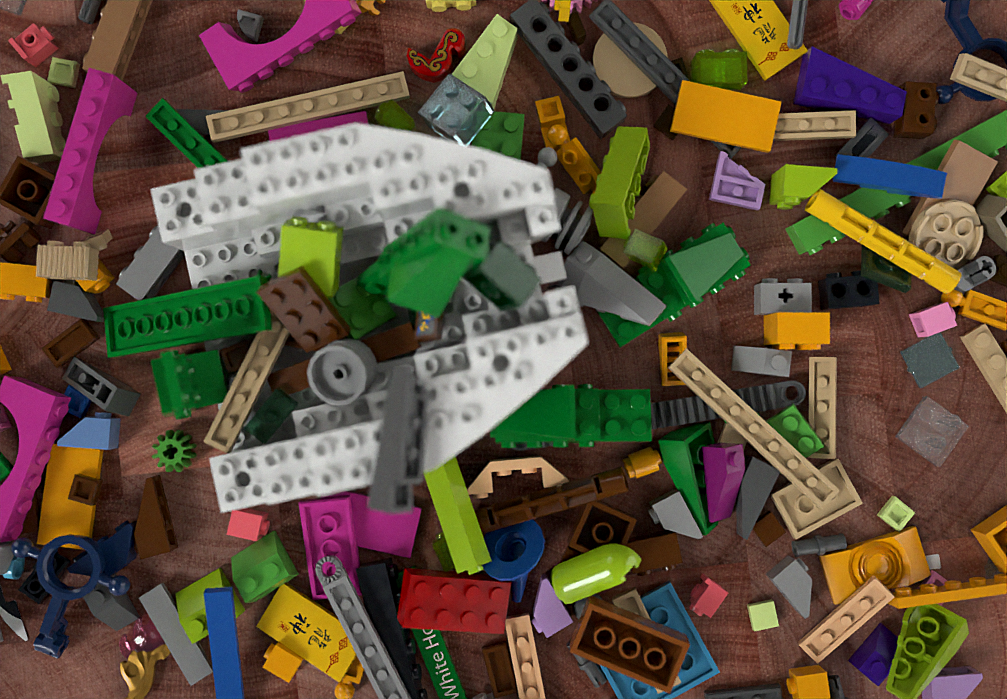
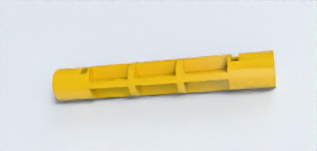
(883, 241)

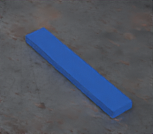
(224, 643)

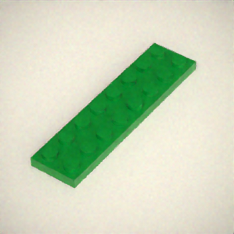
(187, 318)

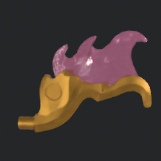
(142, 655)

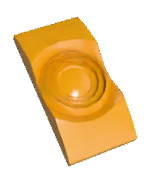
(892, 558)

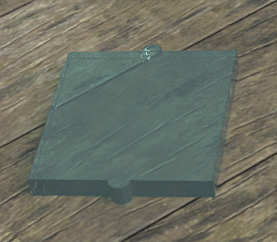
(929, 359)

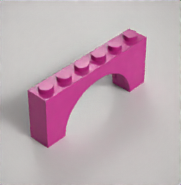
(246, 63)
(99, 106)
(38, 419)

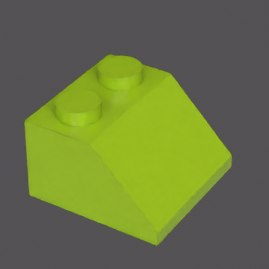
(796, 183)
(192, 604)

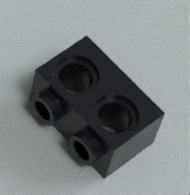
(848, 293)

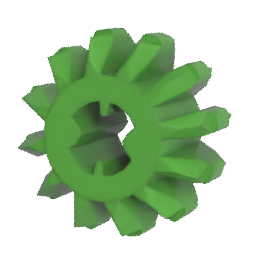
(170, 441)

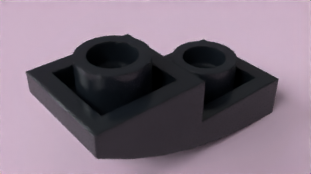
(32, 586)

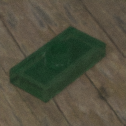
(271, 415)

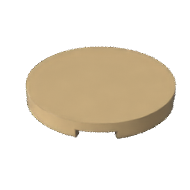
(619, 71)
(948, 232)

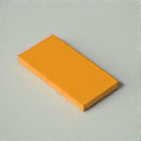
(725, 116)
(58, 513)

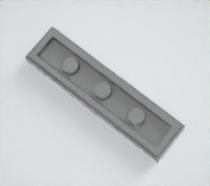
(165, 617)

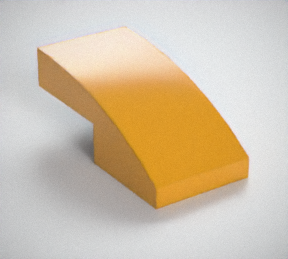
(549, 114)

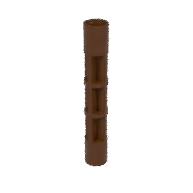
(552, 500)

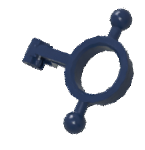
(958, 20)
(51, 636)

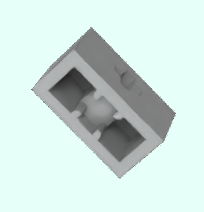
(797, 296)

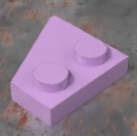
(735, 185)

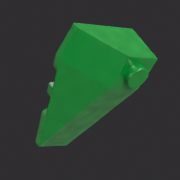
(684, 462)

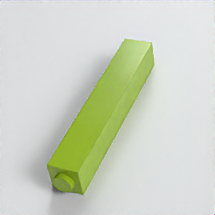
(457, 517)

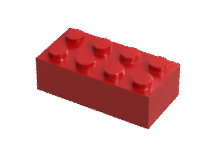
(453, 601)

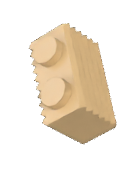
(67, 262)

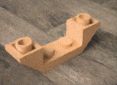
(483, 482)

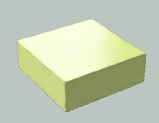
(63, 72)
(896, 513)
(762, 615)

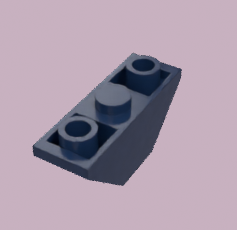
(117, 550)

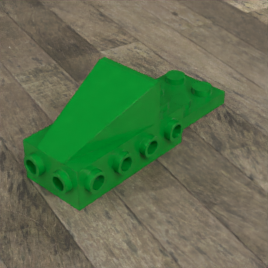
(427, 261)
(685, 278)
(188, 382)
(577, 416)

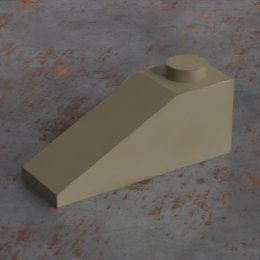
(993, 217)

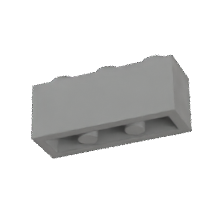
(150, 267)

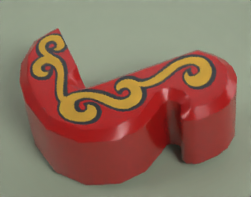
(441, 61)

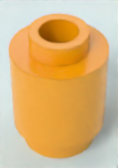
(642, 463)

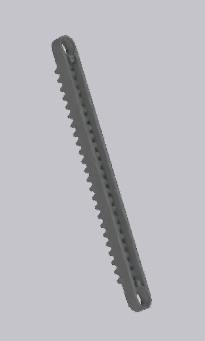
(694, 409)

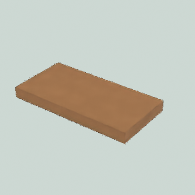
(965, 178)

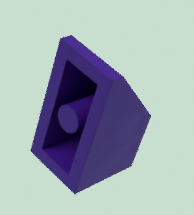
(876, 654)

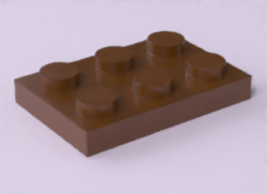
(304, 309)

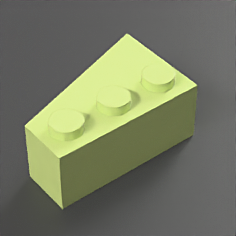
(488, 59)
(37, 116)

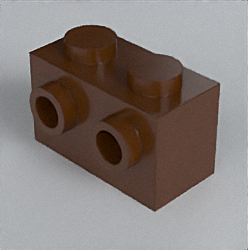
(918, 112)

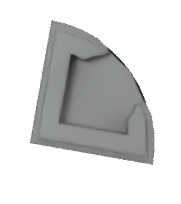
(250, 24)

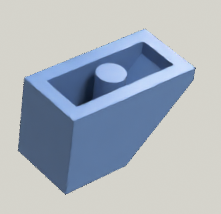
(93, 433)

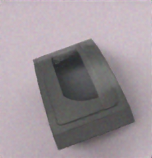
(866, 140)

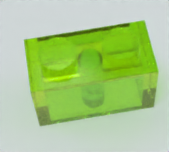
(720, 69)

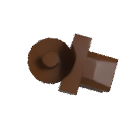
(23, 233)

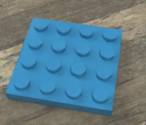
(698, 666)

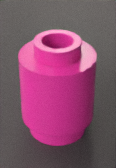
(853, 8)

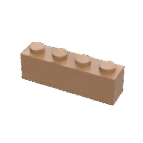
(116, 36)
(649, 213)

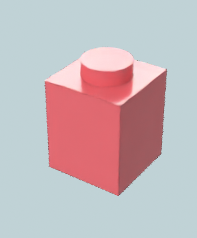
(248, 524)

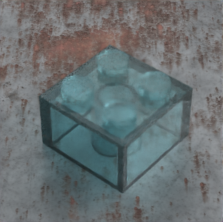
(456, 111)

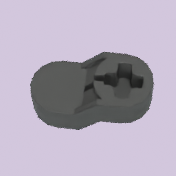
(979, 271)

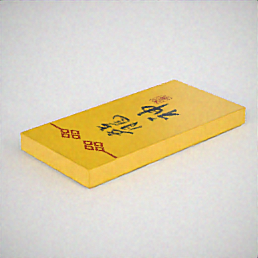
(760, 32)
(308, 631)

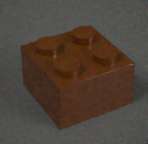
(27, 191)
(600, 525)

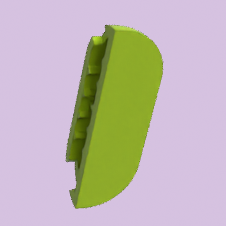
(592, 572)

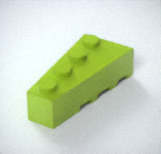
(620, 181)

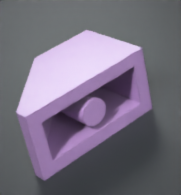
(548, 610)
(953, 683)

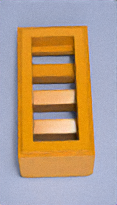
(663, 338)

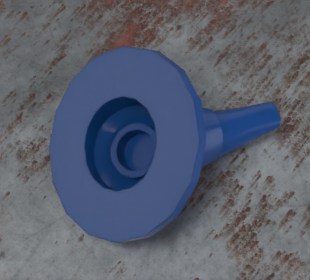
(514, 553)

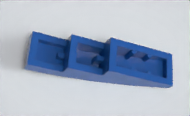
(890, 176)

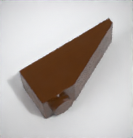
(154, 525)

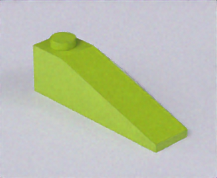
(924, 647)

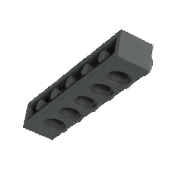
(537, 13)

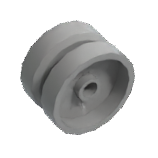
(342, 371)

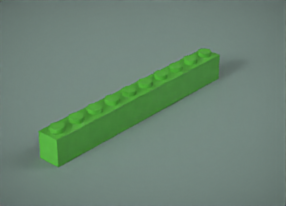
(812, 232)

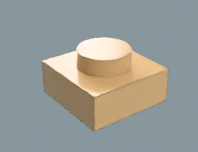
(99, 240)

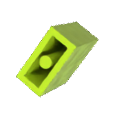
(313, 247)

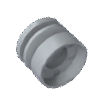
(572, 224)

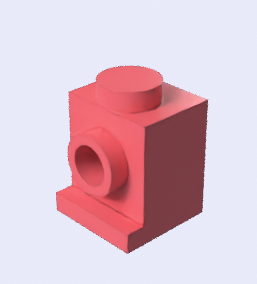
(34, 44)
(706, 597)

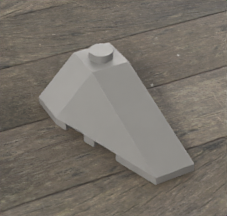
(607, 287)

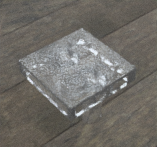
(932, 431)

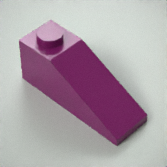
(723, 475)

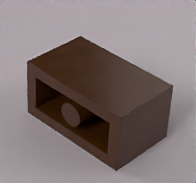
(656, 551)

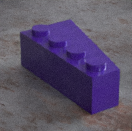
(838, 86)

